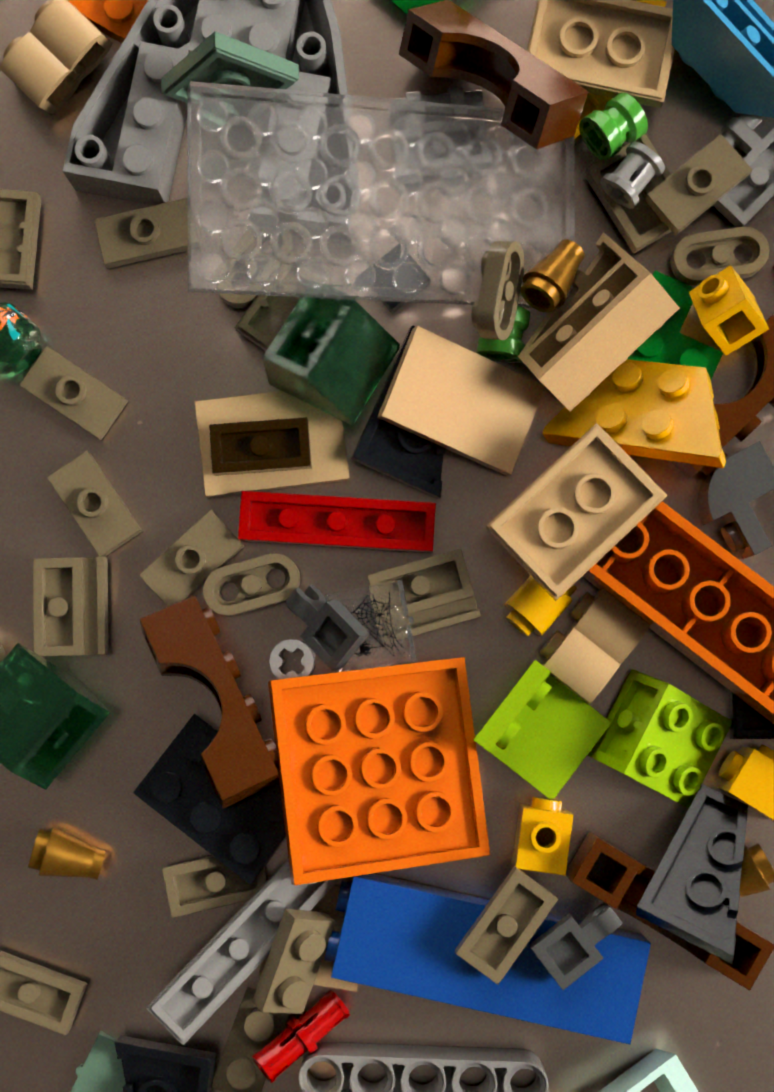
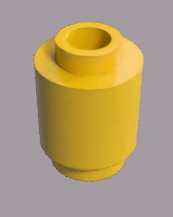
(534, 608)

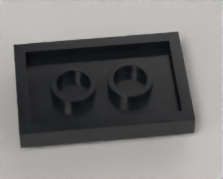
(180, 791)

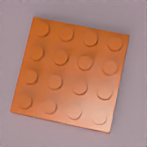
(378, 770)

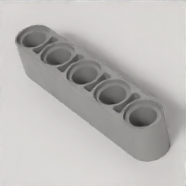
(401, 1059)

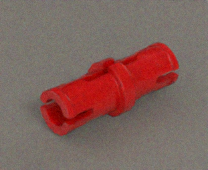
(301, 1036)

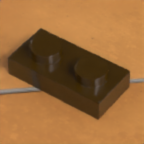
(260, 446)

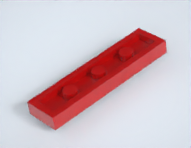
(337, 521)

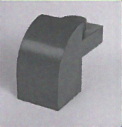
(728, 494)

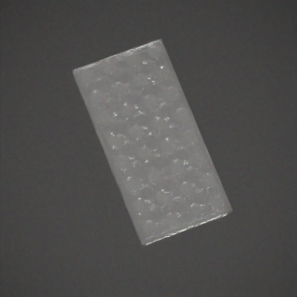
(362, 195)

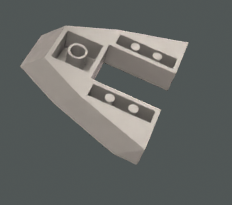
(133, 133)

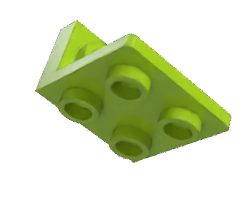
(542, 730)
(661, 737)

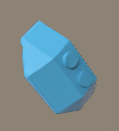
(730, 49)

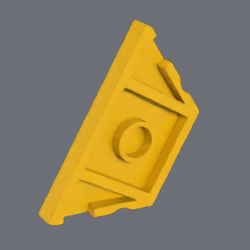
(649, 413)

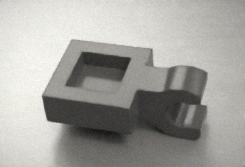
(331, 628)
(570, 948)

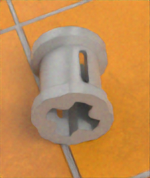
(638, 159)
(277, 662)

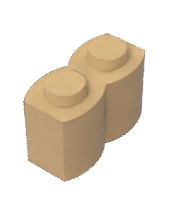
(54, 54)
(594, 644)

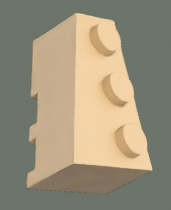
(598, 326)

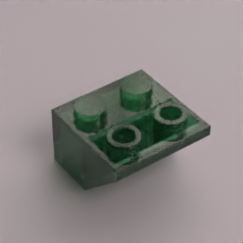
(330, 356)
(43, 716)

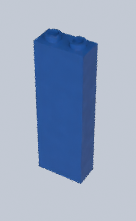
(406, 940)

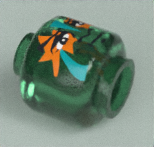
(17, 340)

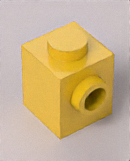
(728, 310)
(750, 778)
(542, 836)

